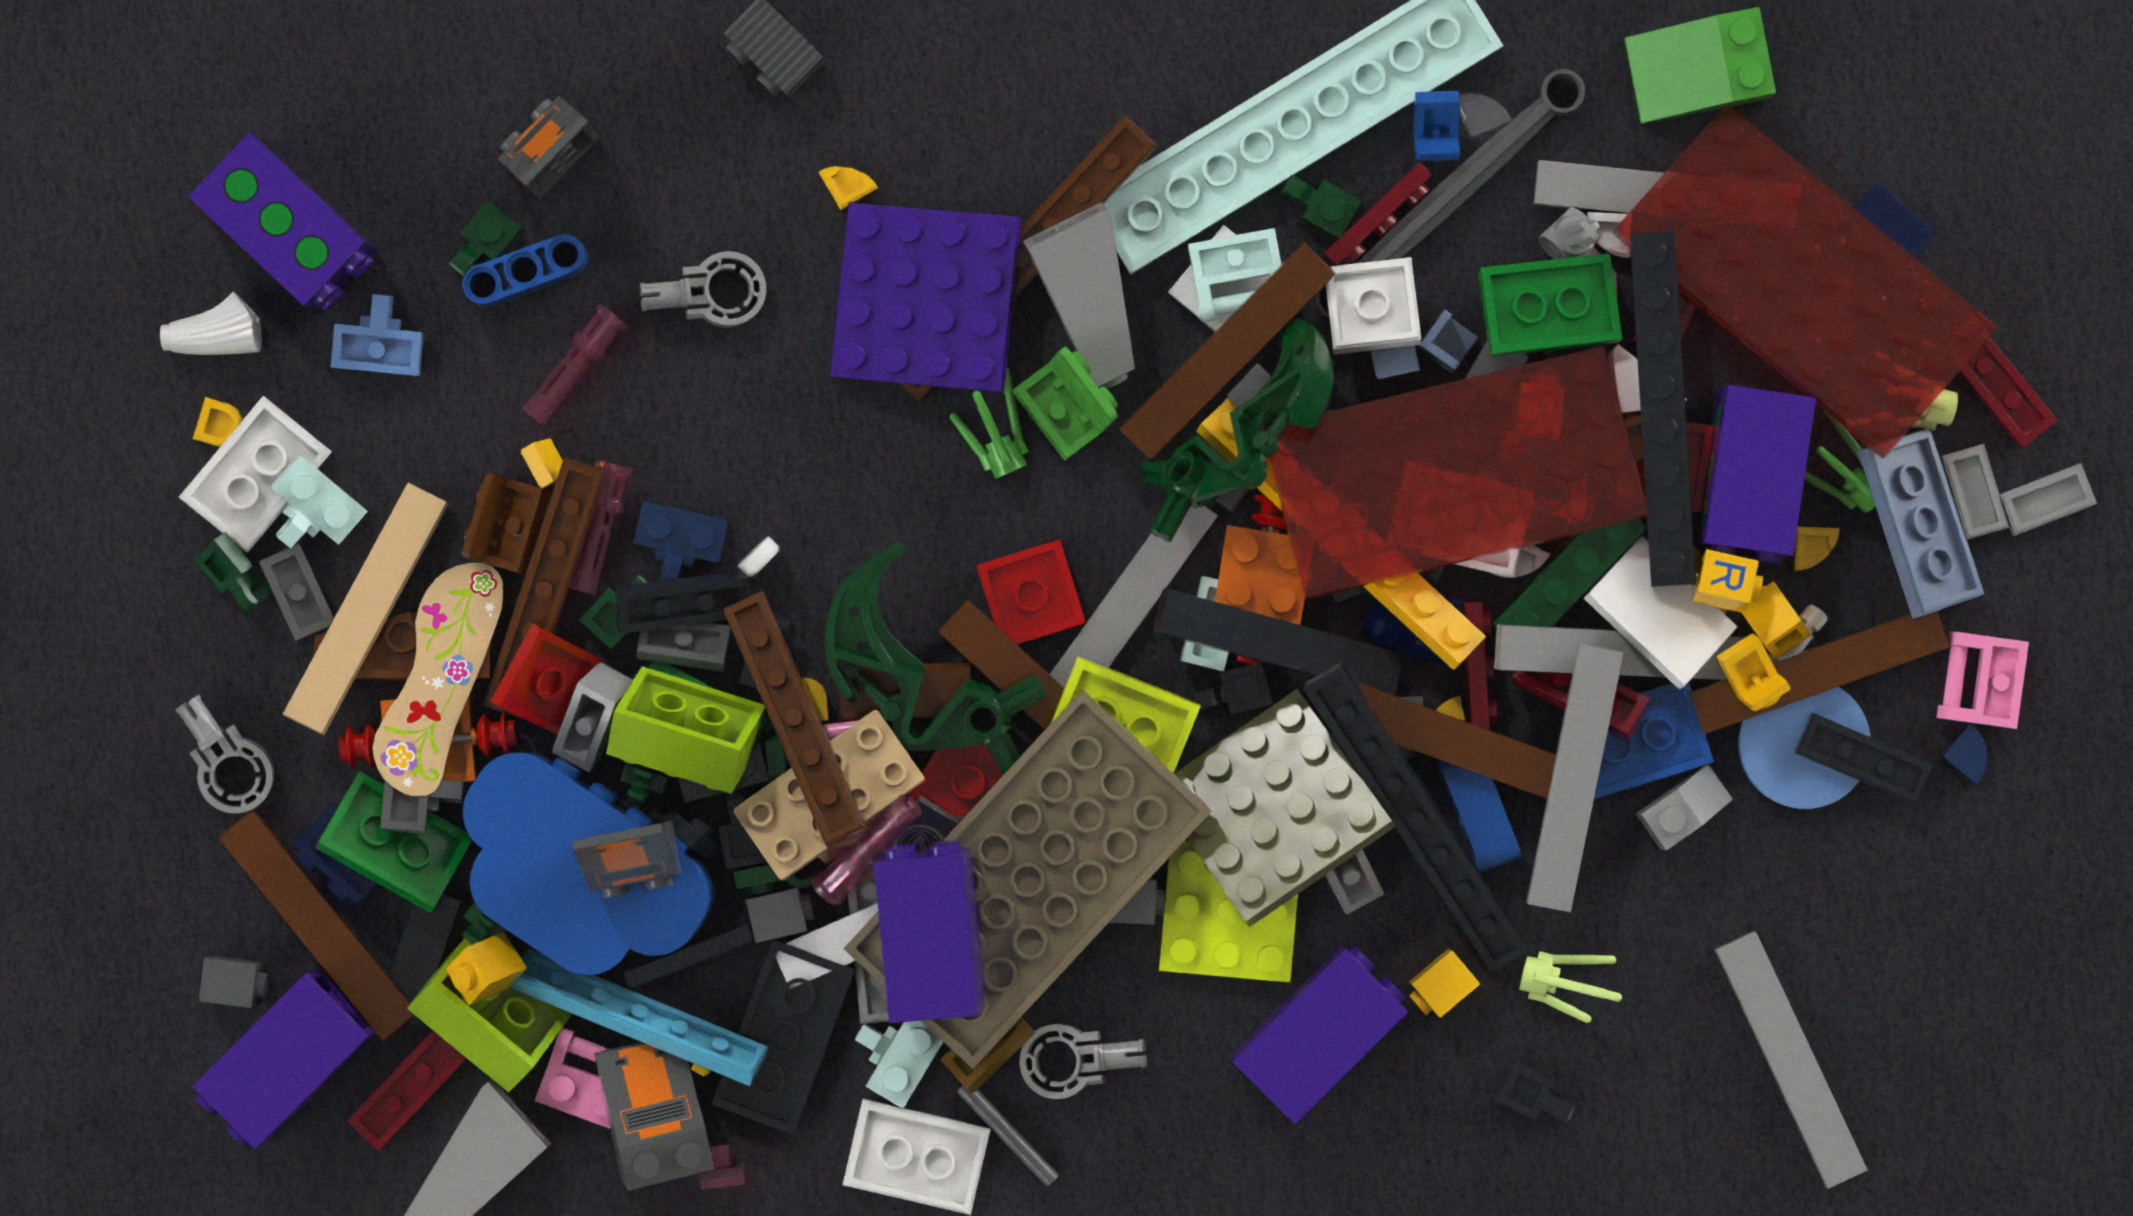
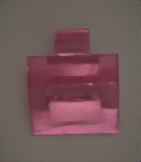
(724, 1172)

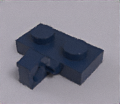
(679, 537)

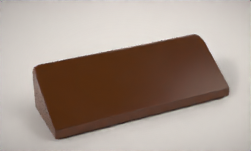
(936, 687)

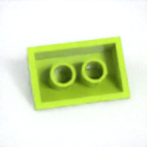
(685, 729)
(497, 1034)

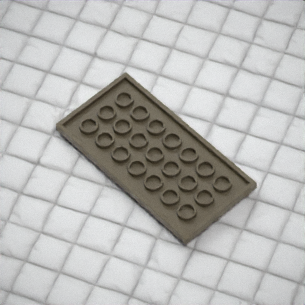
(1055, 861)

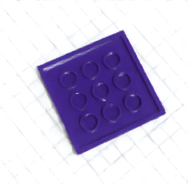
(926, 297)

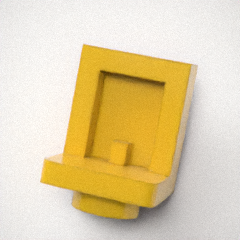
(1752, 673)

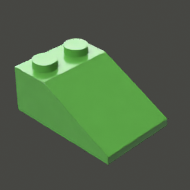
(1700, 66)

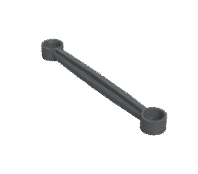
(1468, 177)

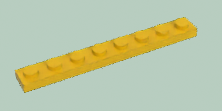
(1406, 597)

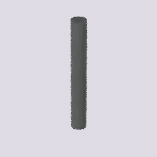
(1009, 1135)

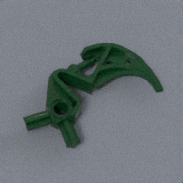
(1291, 396)
(953, 722)

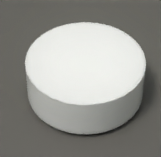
(758, 557)

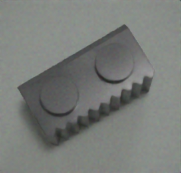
(773, 48)

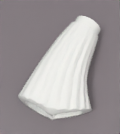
(220, 331)

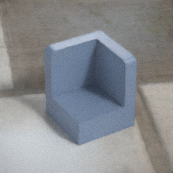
(1447, 342)
(1394, 361)

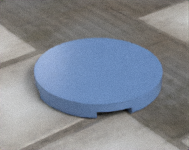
(1769, 744)

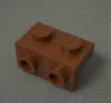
(505, 523)

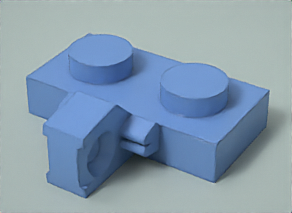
(378, 343)

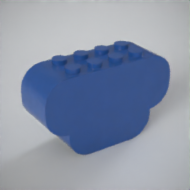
(530, 881)

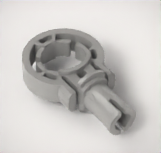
(678, 293)
(207, 733)
(1106, 1057)

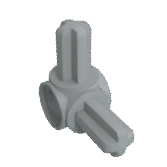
(1571, 236)

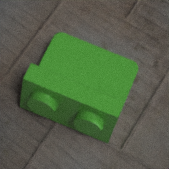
(1067, 403)

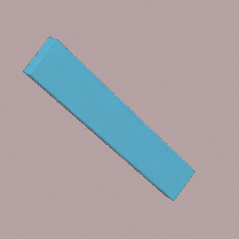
(641, 1018)

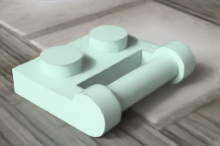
(1230, 261)

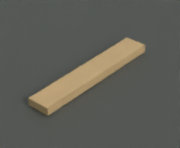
(365, 609)

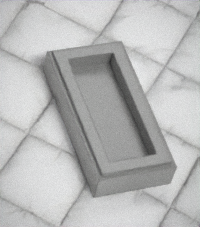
(1974, 491)
(2047, 499)

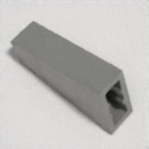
(1085, 286)
(481, 1157)

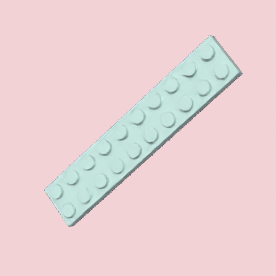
(1295, 124)

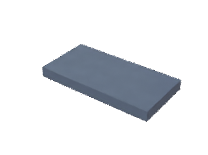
(1921, 524)

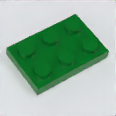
(1550, 305)
(400, 861)

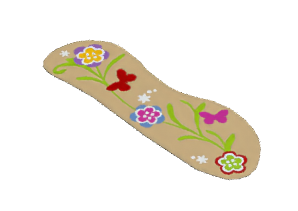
(451, 644)

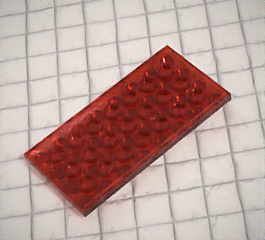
(1809, 281)
(1456, 473)

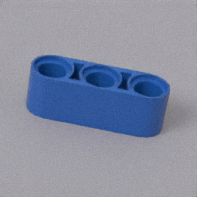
(504, 267)
(1480, 816)

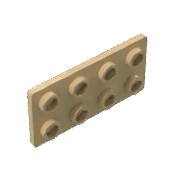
(877, 775)

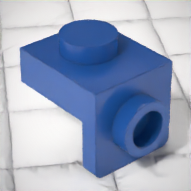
(1436, 125)

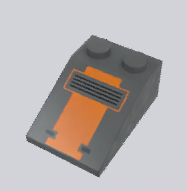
(548, 145)
(628, 858)
(652, 1115)

